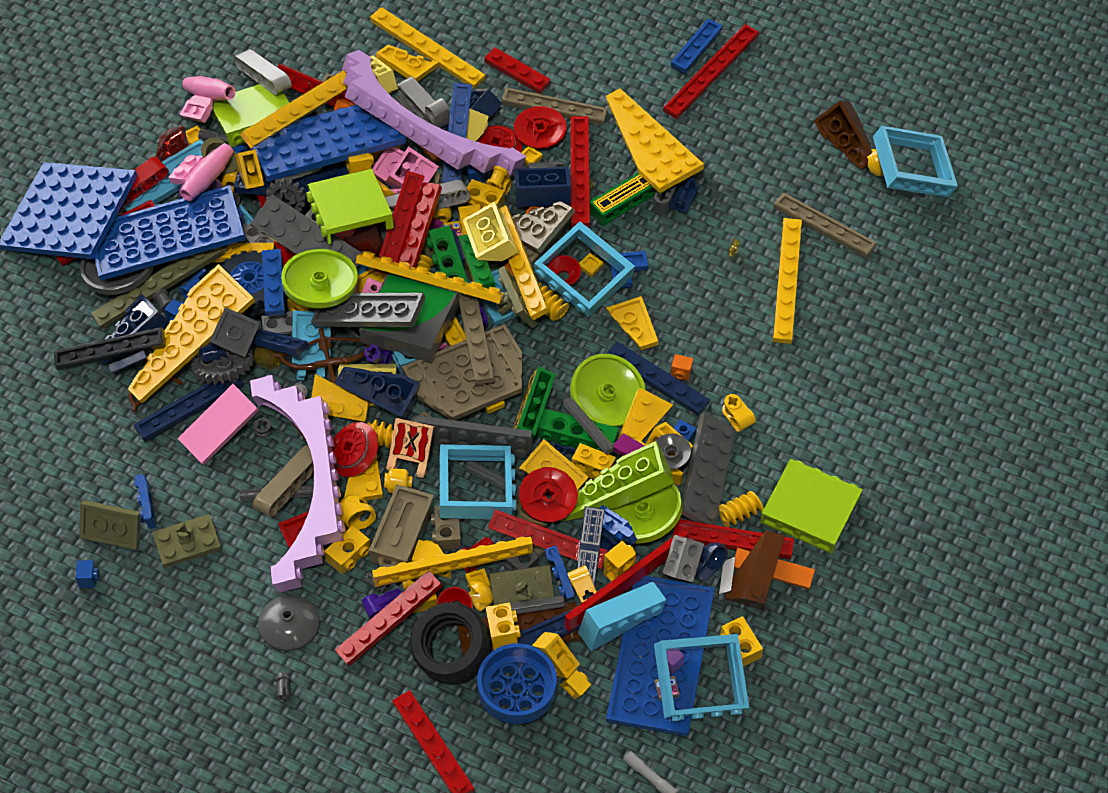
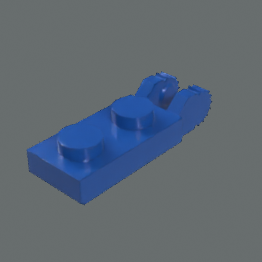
(145, 500)

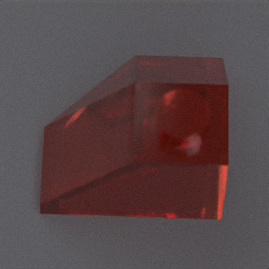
(171, 142)
(366, 239)

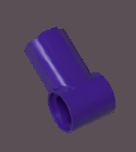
(378, 355)
(375, 603)

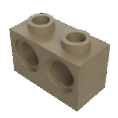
(445, 527)

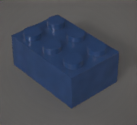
(542, 186)

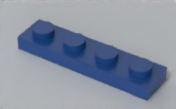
(696, 46)
(272, 282)

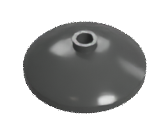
(290, 632)

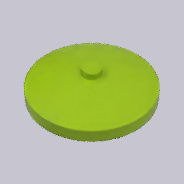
(319, 278)
(605, 388)
(653, 514)

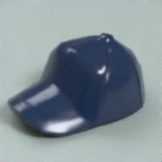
(712, 559)

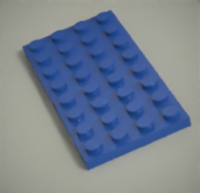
(324, 141)
(169, 232)
(633, 692)

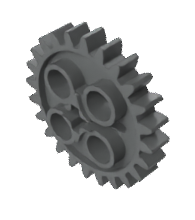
(222, 369)

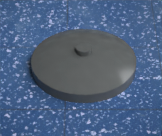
(113, 285)

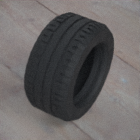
(434, 620)

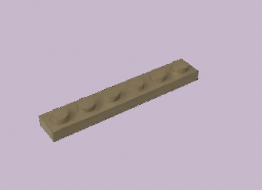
(475, 339)

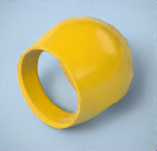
(353, 508)

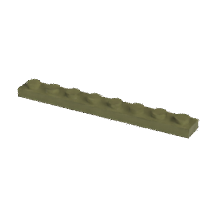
(162, 279)

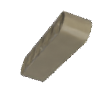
(285, 483)

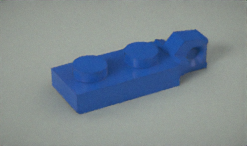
(617, 526)
(559, 571)

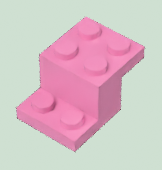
(395, 163)

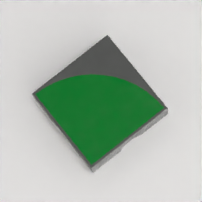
(433, 320)

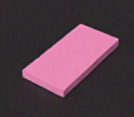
(218, 424)

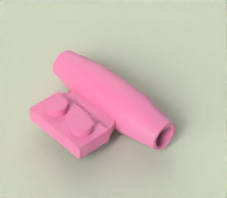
(204, 92)
(199, 173)

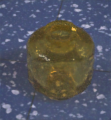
(265, 358)

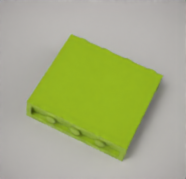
(245, 110)
(348, 203)
(810, 505)

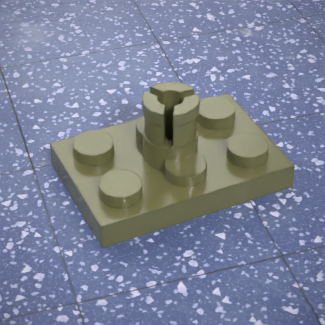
(513, 298)
(109, 524)
(186, 541)
(521, 584)

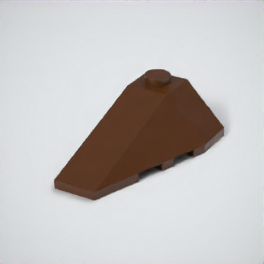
(844, 130)
(755, 575)

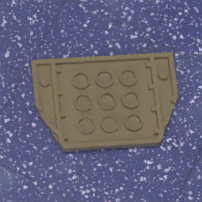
(449, 380)

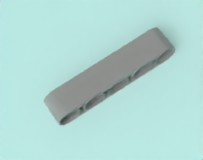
(262, 71)

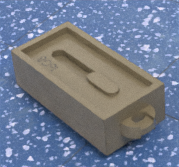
(401, 526)

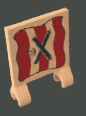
(412, 443)

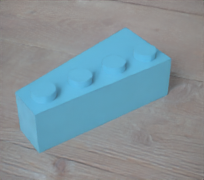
(620, 614)

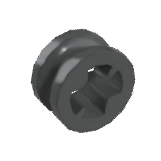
(265, 422)

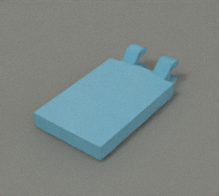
(304, 330)

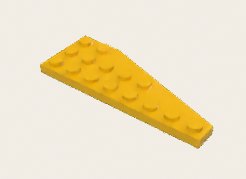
(653, 149)
(191, 329)

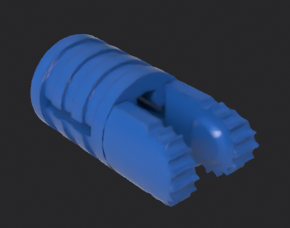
(191, 283)

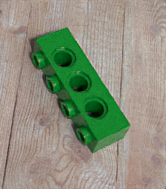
(444, 237)
(553, 420)

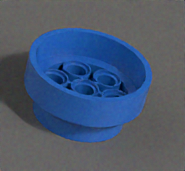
(520, 661)

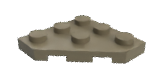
(542, 224)

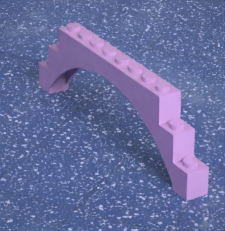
(453, 149)
(324, 519)

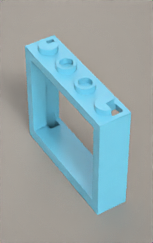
(940, 186)
(603, 250)
(471, 509)
(736, 673)

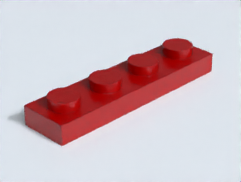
(517, 70)

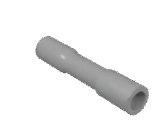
(641, 767)

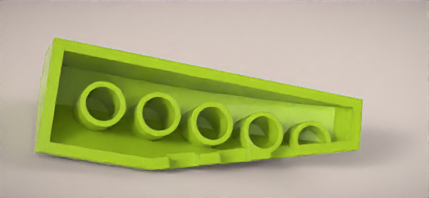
(627, 481)

